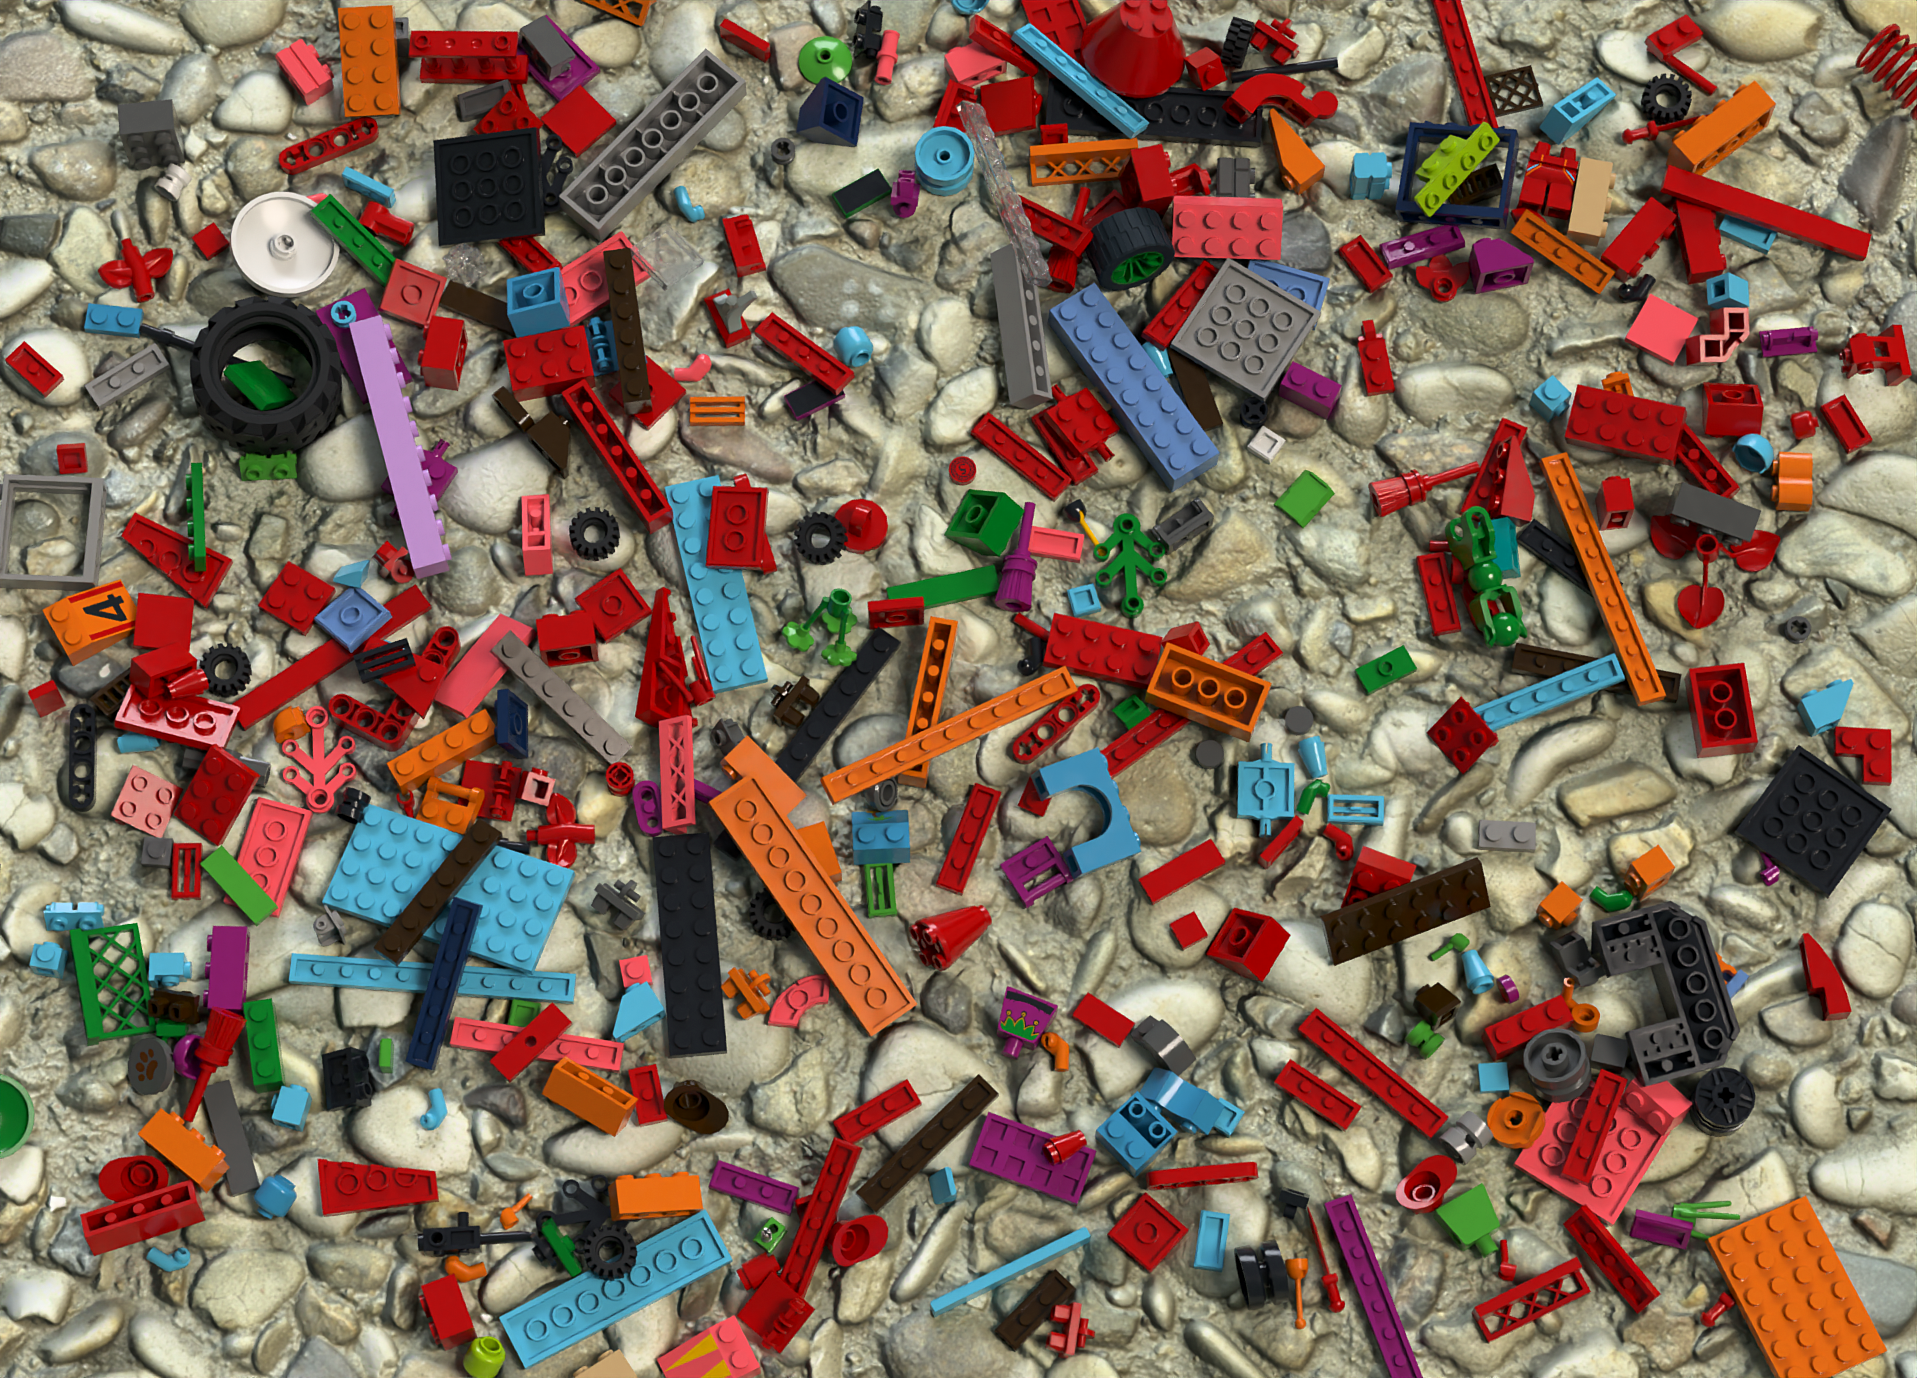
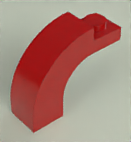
(1274, 91)

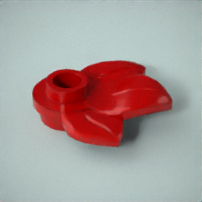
(1443, 274)

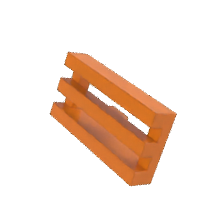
(717, 401)

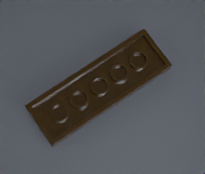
(1405, 911)

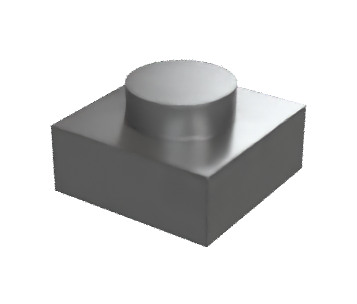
(157, 852)

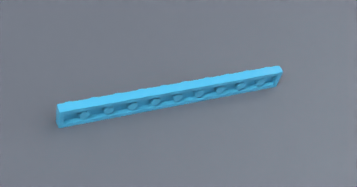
(414, 978)

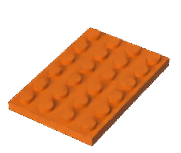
(1795, 1294)

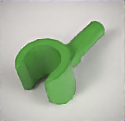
(1458, 942)

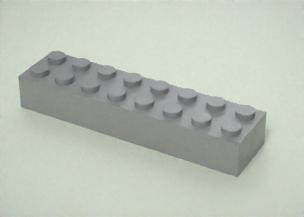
(652, 145)

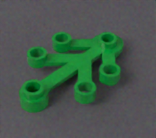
(1129, 560)

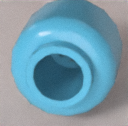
(853, 346)

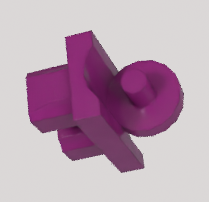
(905, 194)

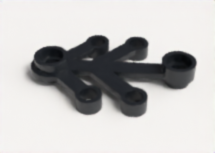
(557, 185)
(596, 1212)

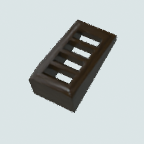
(1487, 192)
(107, 692)

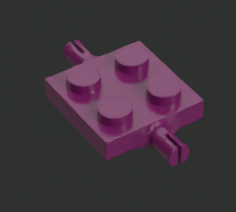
(439, 470)

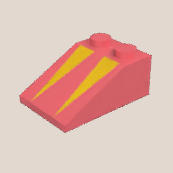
(714, 1353)

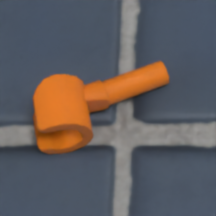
(508, 1215)

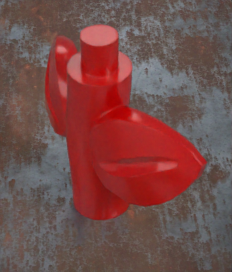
(136, 269)
(561, 832)

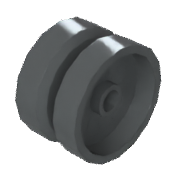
(1557, 1065)

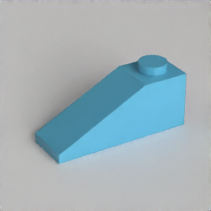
(1576, 110)

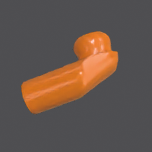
(1058, 1048)
(462, 1271)

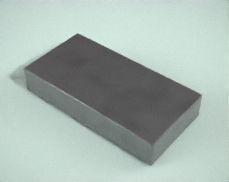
(480, 101)

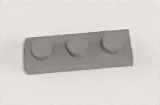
(127, 376)

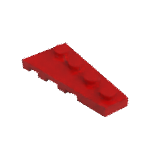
(170, 555)
(364, 1188)

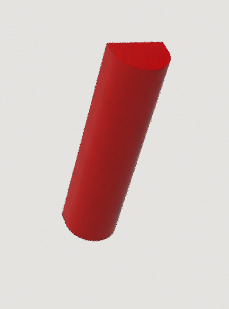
(1705, 466)

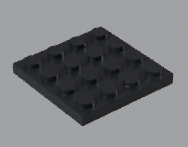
(489, 187)
(1813, 821)

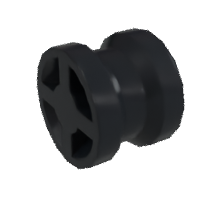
(1253, 407)

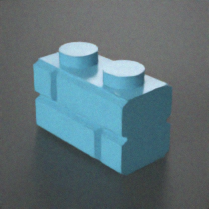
(1369, 176)

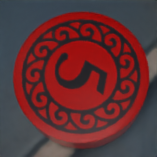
(962, 470)

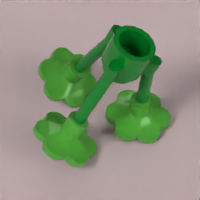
(838, 619)

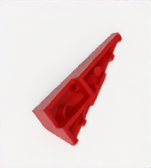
(658, 695)

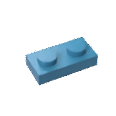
(113, 320)

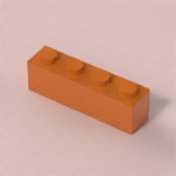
(443, 752)

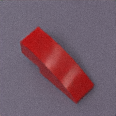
(1823, 979)

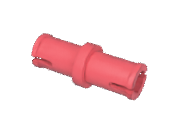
(887, 57)

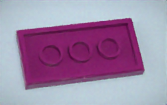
(345, 345)

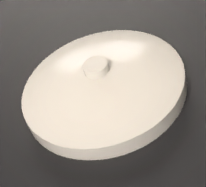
(282, 245)

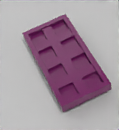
(1016, 1155)

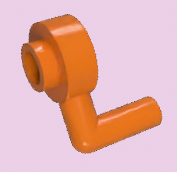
(1585, 1015)

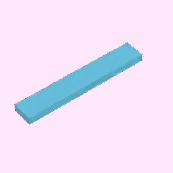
(1080, 80)
(1551, 693)
(1010, 1271)

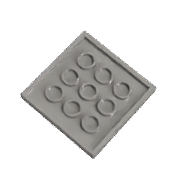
(1245, 329)

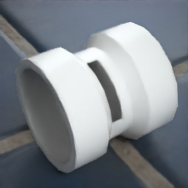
(173, 182)

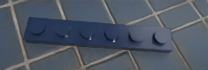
(444, 983)

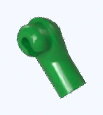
(1309, 793)
(1611, 902)

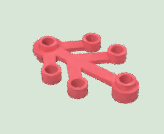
(319, 765)

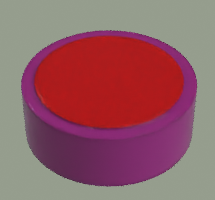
(1507, 989)

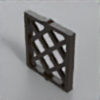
(1510, 74)

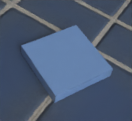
(353, 618)

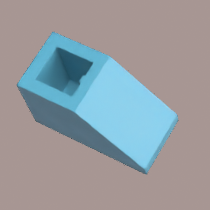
(1824, 708)

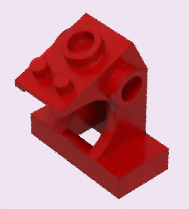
(1861, 358)

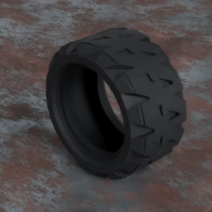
(257, 321)

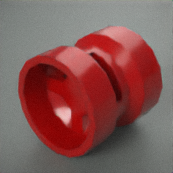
(621, 785)

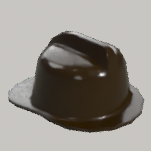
(696, 1107)

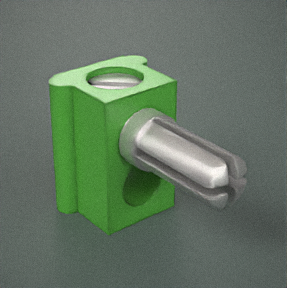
(766, 1239)

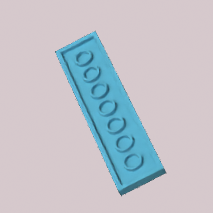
(715, 594)
(593, 1304)

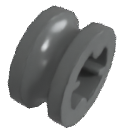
(785, 159)
(1796, 637)

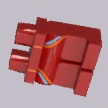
(1552, 173)

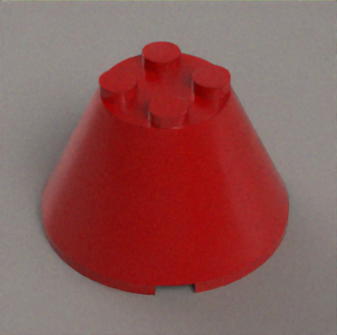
(1134, 48)

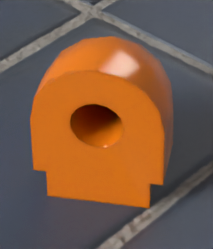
(290, 725)

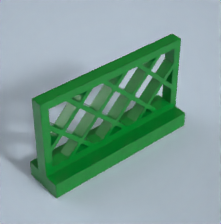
(87, 987)

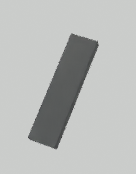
(231, 1137)

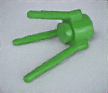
(1688, 1213)

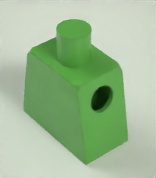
(1470, 1220)

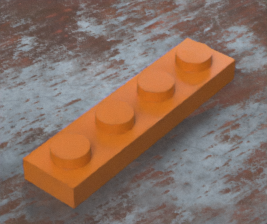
(1563, 251)

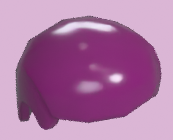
(184, 1059)

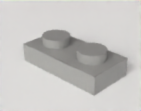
(1507, 836)

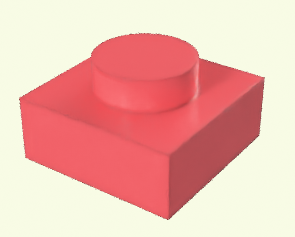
(635, 971)

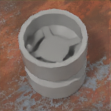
(1473, 1131)

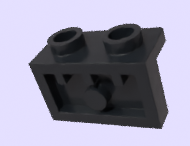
(346, 1079)

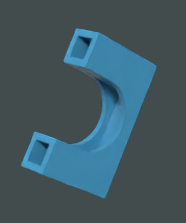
(1090, 775)

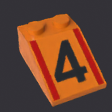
(92, 620)

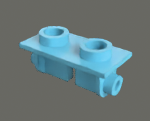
(63, 917)

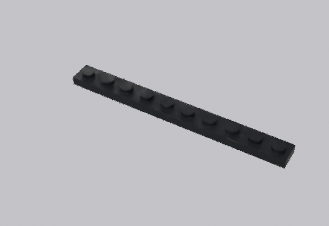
(828, 716)

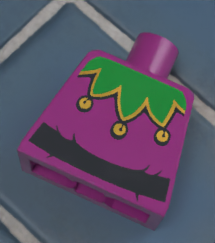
(1023, 1021)

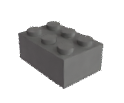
(151, 134)
(1712, 514)

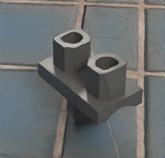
(628, 911)

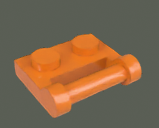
(447, 814)

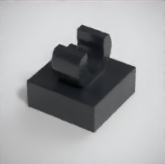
(1293, 1200)

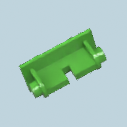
(261, 468)

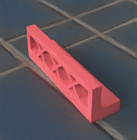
(677, 774)

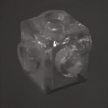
(465, 264)

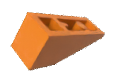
(1296, 161)

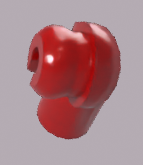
(1343, 842)

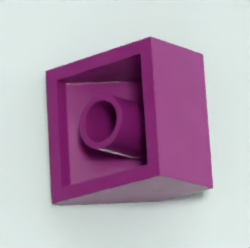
(1498, 265)

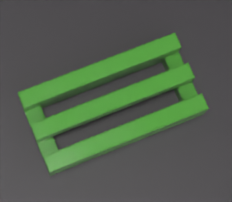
(882, 912)

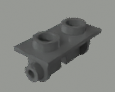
(727, 735)

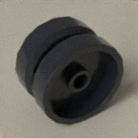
(1264, 1274)

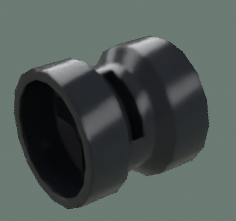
(352, 805)

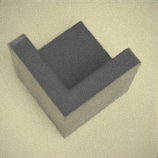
(1609, 1053)

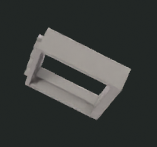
(59, 485)

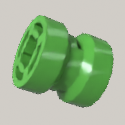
(1425, 1039)

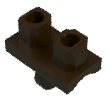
(786, 712)
(174, 1006)

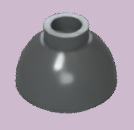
(882, 795)

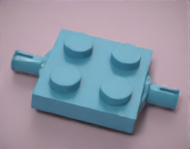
(1265, 790)

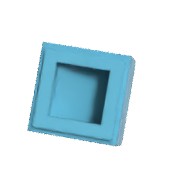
(353, 574)
(943, 1186)

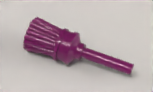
(1019, 570)

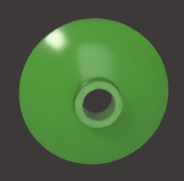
(834, 68)

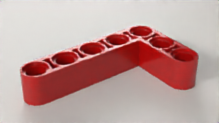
(391, 720)

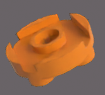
(1520, 1135)

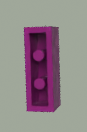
(227, 968)

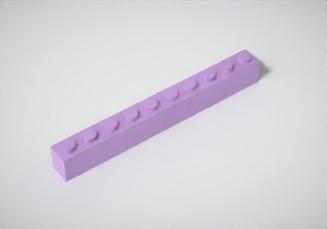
(399, 447)

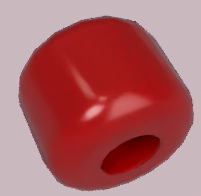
(1803, 424)

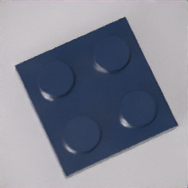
(512, 723)

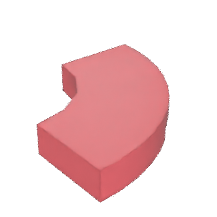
(798, 999)

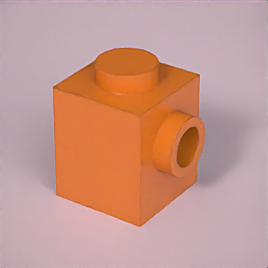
(1559, 907)

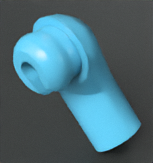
(437, 1112)

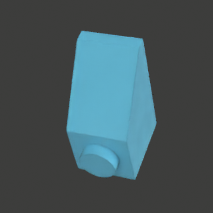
(637, 1012)

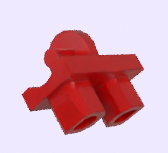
(1284, 47)
(393, 562)
(1072, 1330)

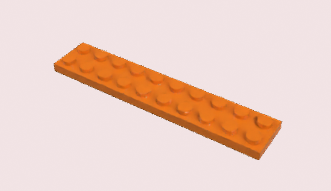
(812, 903)

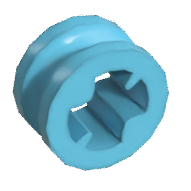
(338, 307)

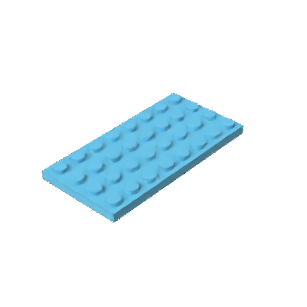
(397, 855)

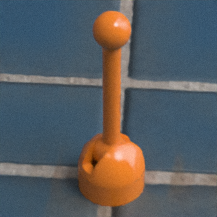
(1296, 1270)

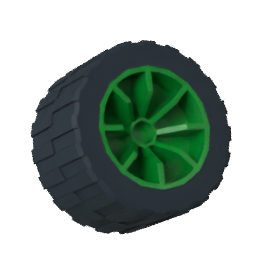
(1129, 249)

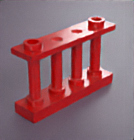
(469, 57)

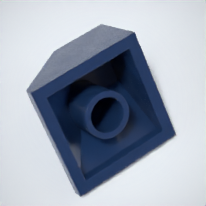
(831, 115)

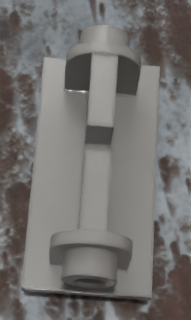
(329, 928)

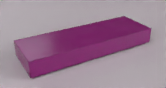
(1421, 246)
(754, 1188)

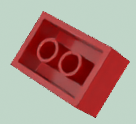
(1147, 179)
(548, 363)
(1721, 710)

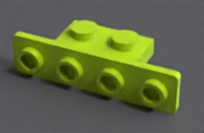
(1451, 166)

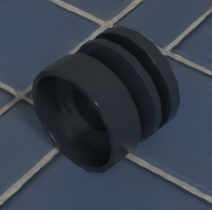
(1710, 1111)

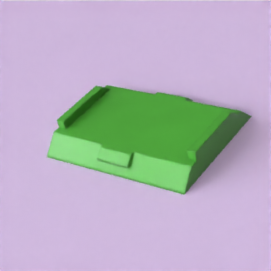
(1304, 498)

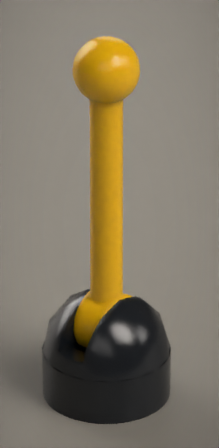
(1076, 513)

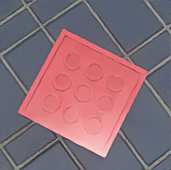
(1620, 1166)

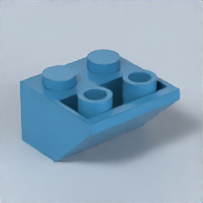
(1135, 1134)

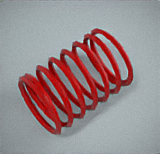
(1877, 57)

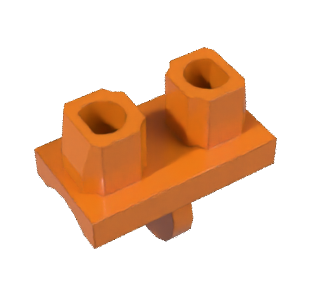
(754, 1002)

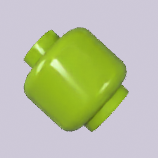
(484, 1357)

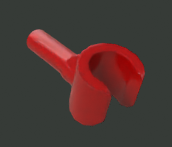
(408, 805)
(1506, 1270)

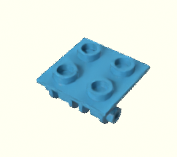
(602, 346)

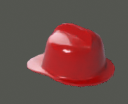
(132, 1177)
(1426, 1184)
(857, 1239)

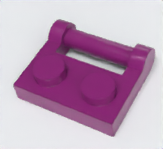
(1033, 863)

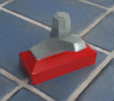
(727, 315)

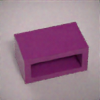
(1310, 390)

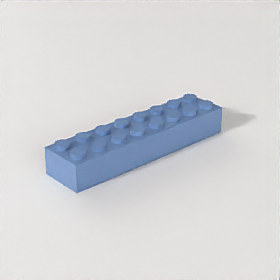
(1133, 387)

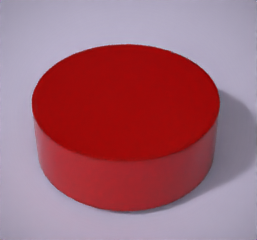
(1326, 103)

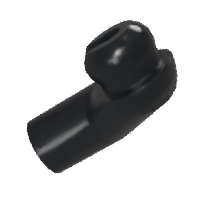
(1636, 293)
(1034, 659)

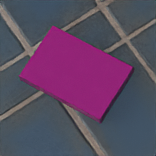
(580, 72)

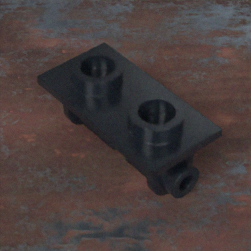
(867, 20)

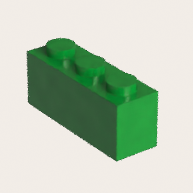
(264, 1045)

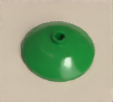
(15, 1116)

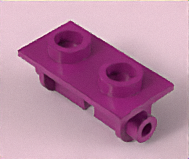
(1788, 341)

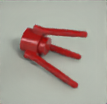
(701, 689)

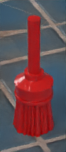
(1061, 263)
(1411, 487)
(214, 1052)

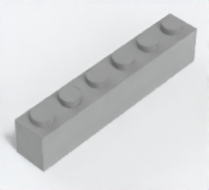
(1020, 332)

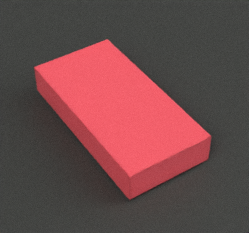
(1056, 544)

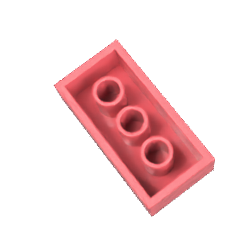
(1227, 227)

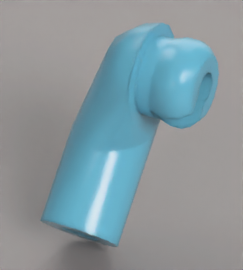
(685, 205)
(169, 1262)

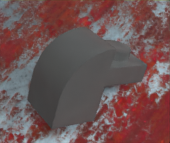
(1575, 960)
(1164, 1045)

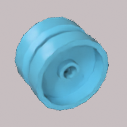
(944, 161)

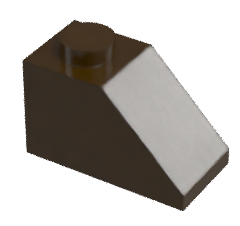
(553, 441)
(1436, 1005)

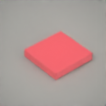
(1661, 329)

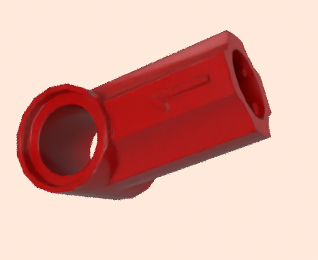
(381, 222)

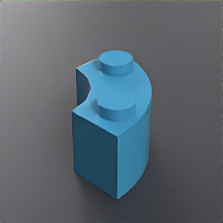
(1182, 1101)

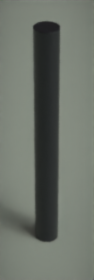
(1287, 69)

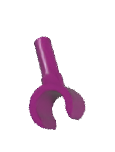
(1771, 873)

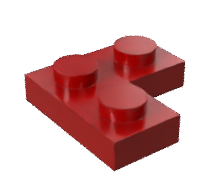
(1872, 746)

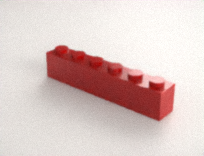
(617, 456)

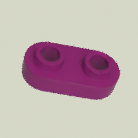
(648, 809)

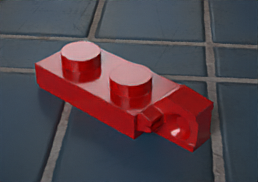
(1374, 361)

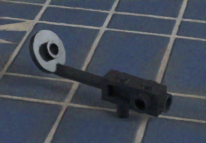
(469, 1239)

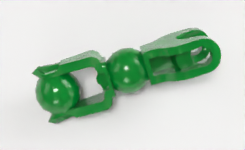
(1485, 577)

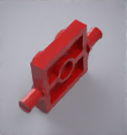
(1081, 422)

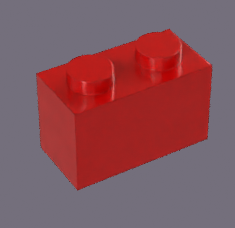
(1614, 503)
(159, 667)

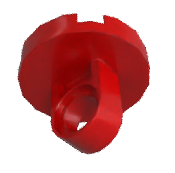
(864, 524)

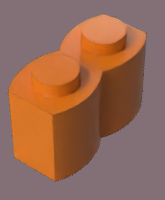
(1793, 481)

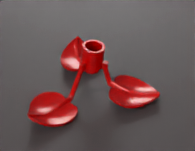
(1700, 604)

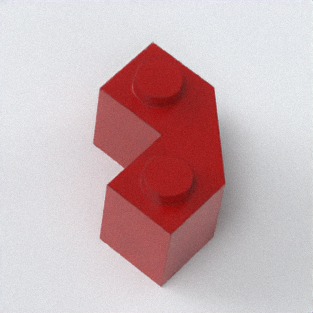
(1727, 330)

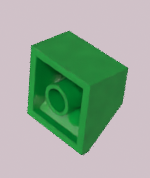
(985, 522)

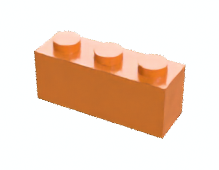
(750, 757)
(589, 1096)
(184, 1149)
(655, 1196)

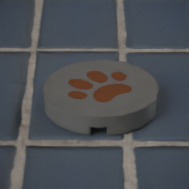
(150, 1066)

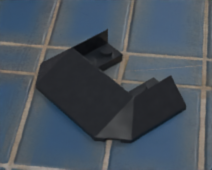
(1689, 985)

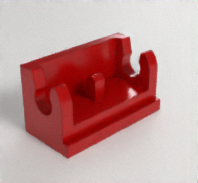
(948, 113)
(743, 245)

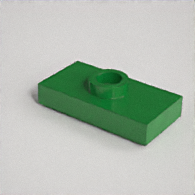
(1385, 670)
(562, 1246)

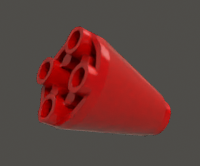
(949, 935)

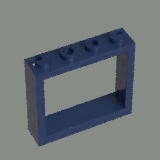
(1450, 213)

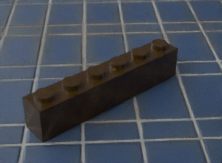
(627, 331)

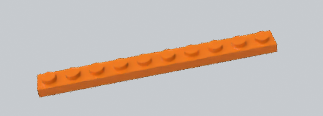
(1602, 579)
(948, 735)

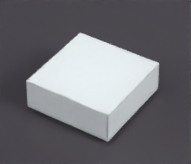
(1266, 445)

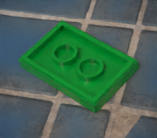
(260, 385)

